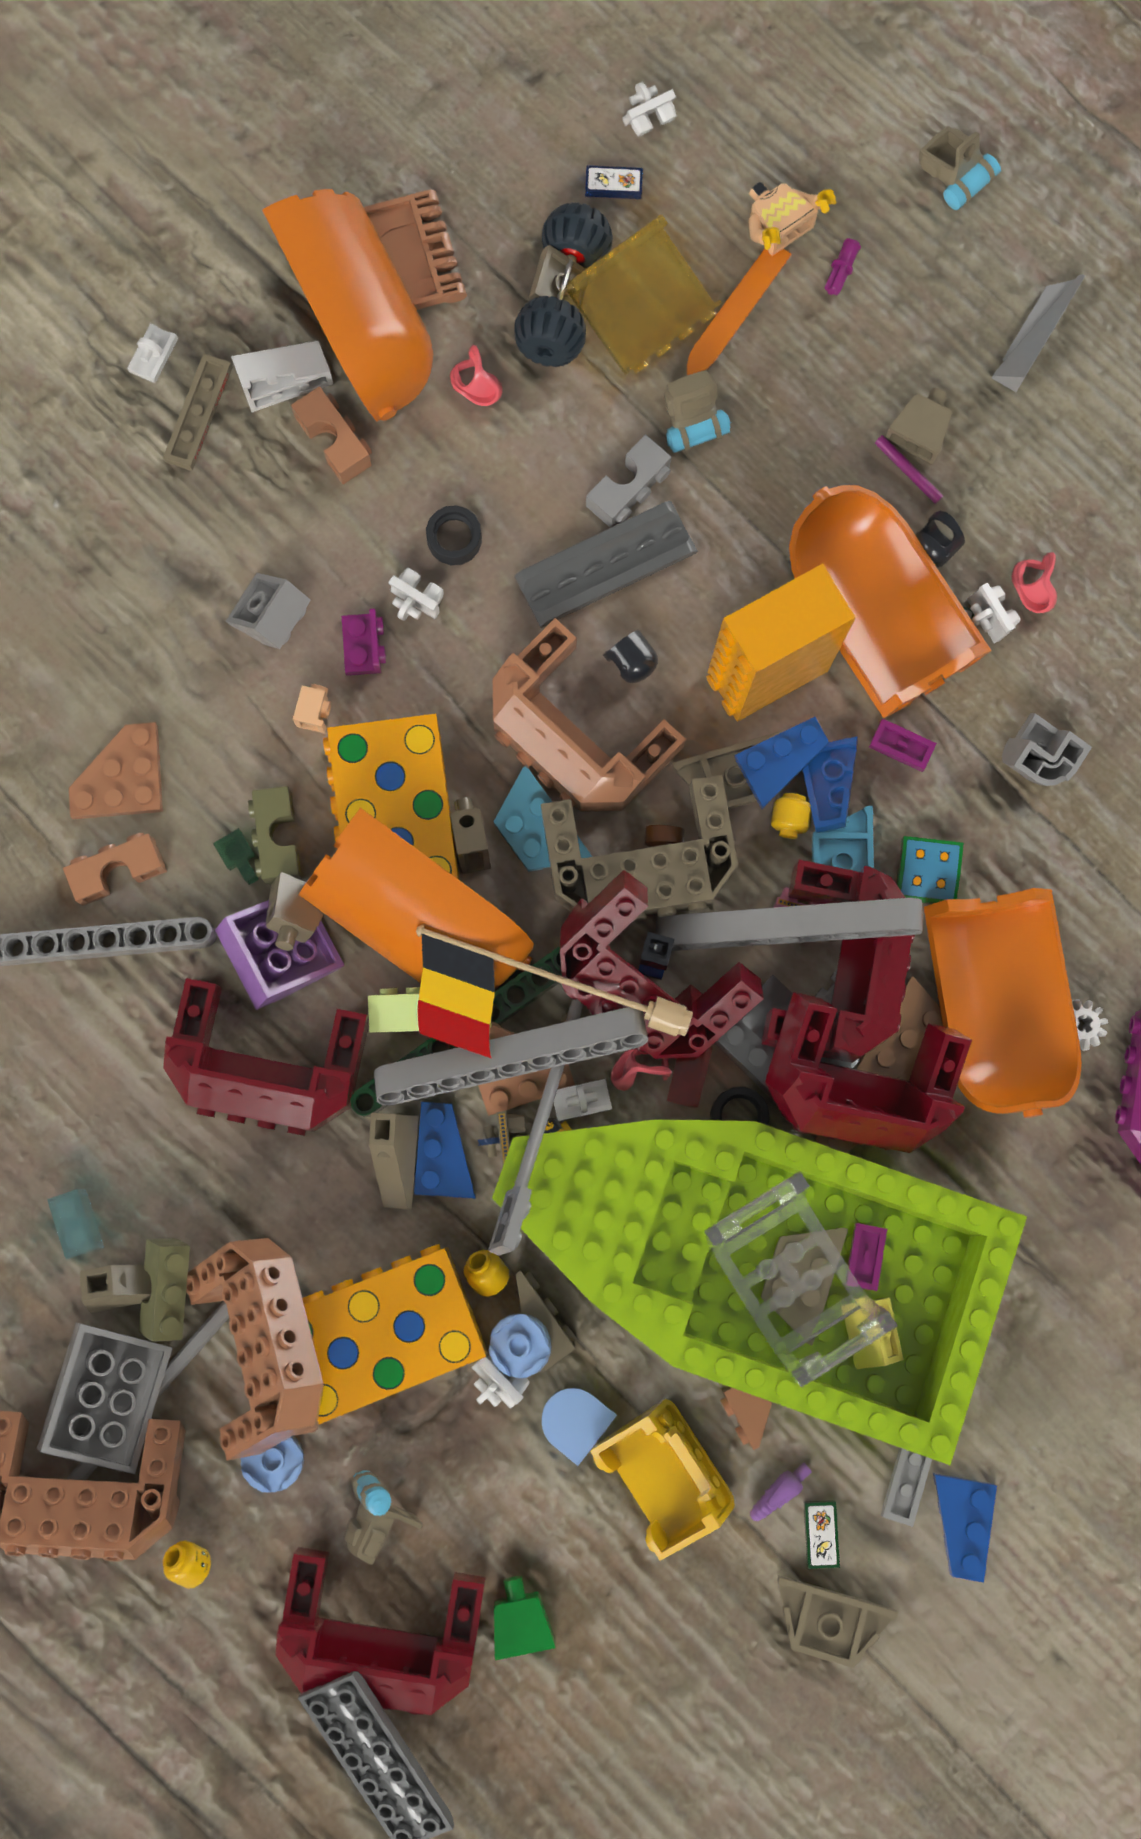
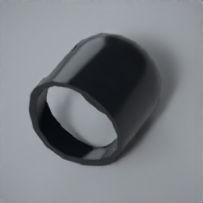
(938, 545)
(633, 657)

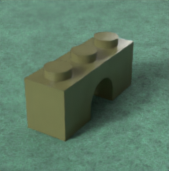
(270, 809)
(168, 1268)

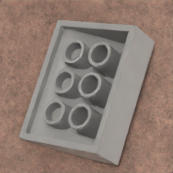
(104, 1398)

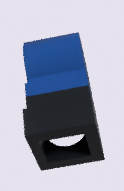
(654, 956)

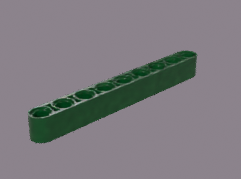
(506, 1008)

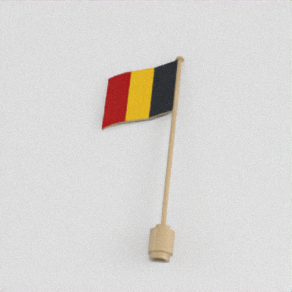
(460, 994)

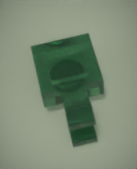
(235, 853)

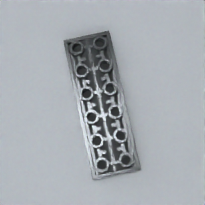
(605, 563)
(377, 1758)

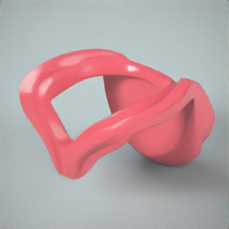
(484, 388)
(1040, 595)
(626, 1069)

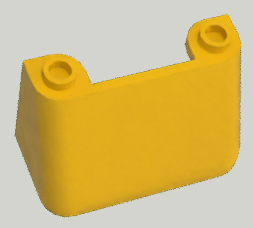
(667, 1477)

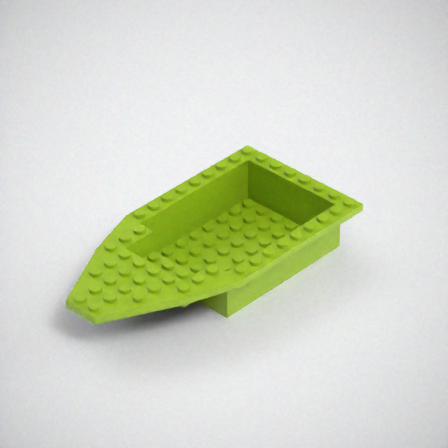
(627, 1227)

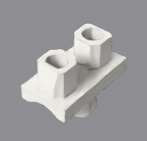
(661, 105)
(152, 353)
(404, 588)
(991, 614)
(582, 1100)
(494, 1381)

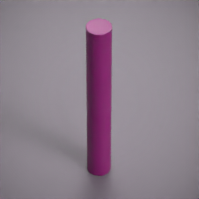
(908, 469)

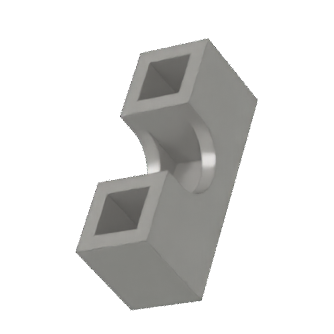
(614, 501)

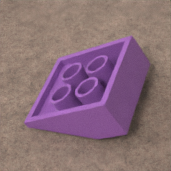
(268, 970)

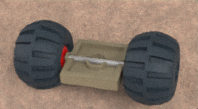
(551, 325)

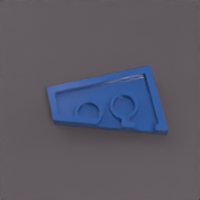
(779, 759)
(830, 784)
(440, 1154)
(967, 1522)

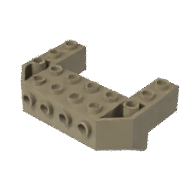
(676, 874)

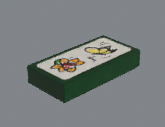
(821, 1534)

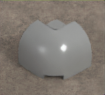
(1044, 752)

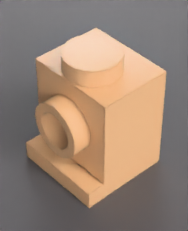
(312, 708)

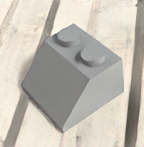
(269, 610)

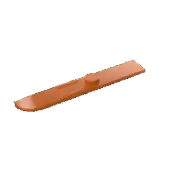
(736, 310)

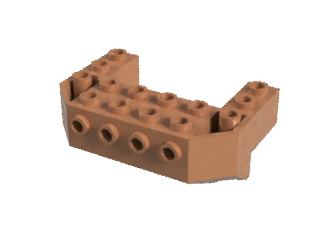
(556, 745)
(270, 1340)
(83, 1515)

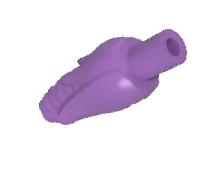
(780, 1492)

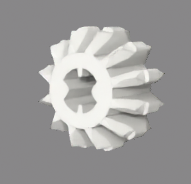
(1091, 1028)

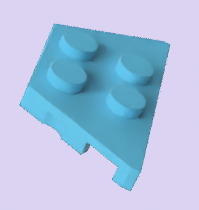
(522, 822)
(847, 846)

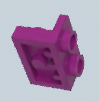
(361, 643)

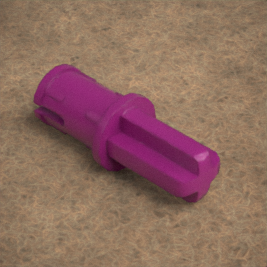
(842, 266)

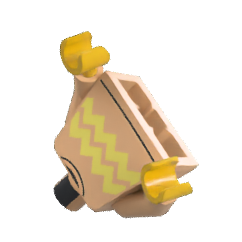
(784, 214)

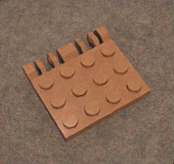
(419, 248)

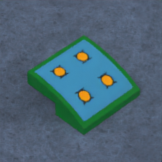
(929, 869)

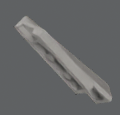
(1035, 332)

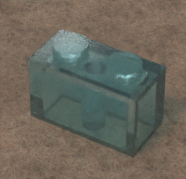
(75, 1223)

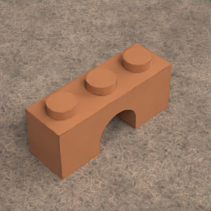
(319, 414)
(89, 874)

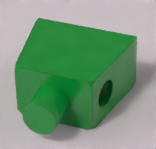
(520, 1622)

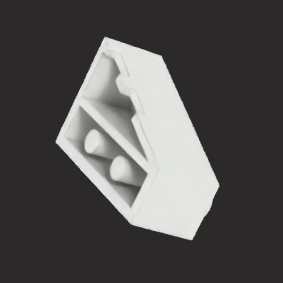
(281, 373)

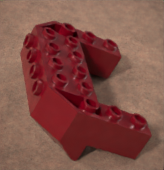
(590, 961)
(869, 970)
(259, 1086)
(859, 1103)
(399, 1666)

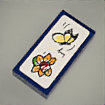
(613, 182)

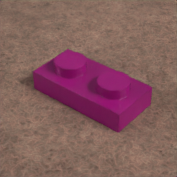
(902, 745)
(867, 1255)

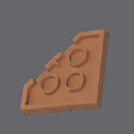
(122, 777)
(519, 1089)

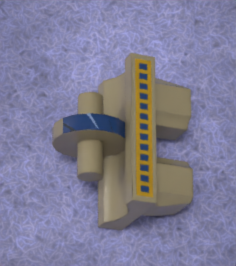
(506, 1125)

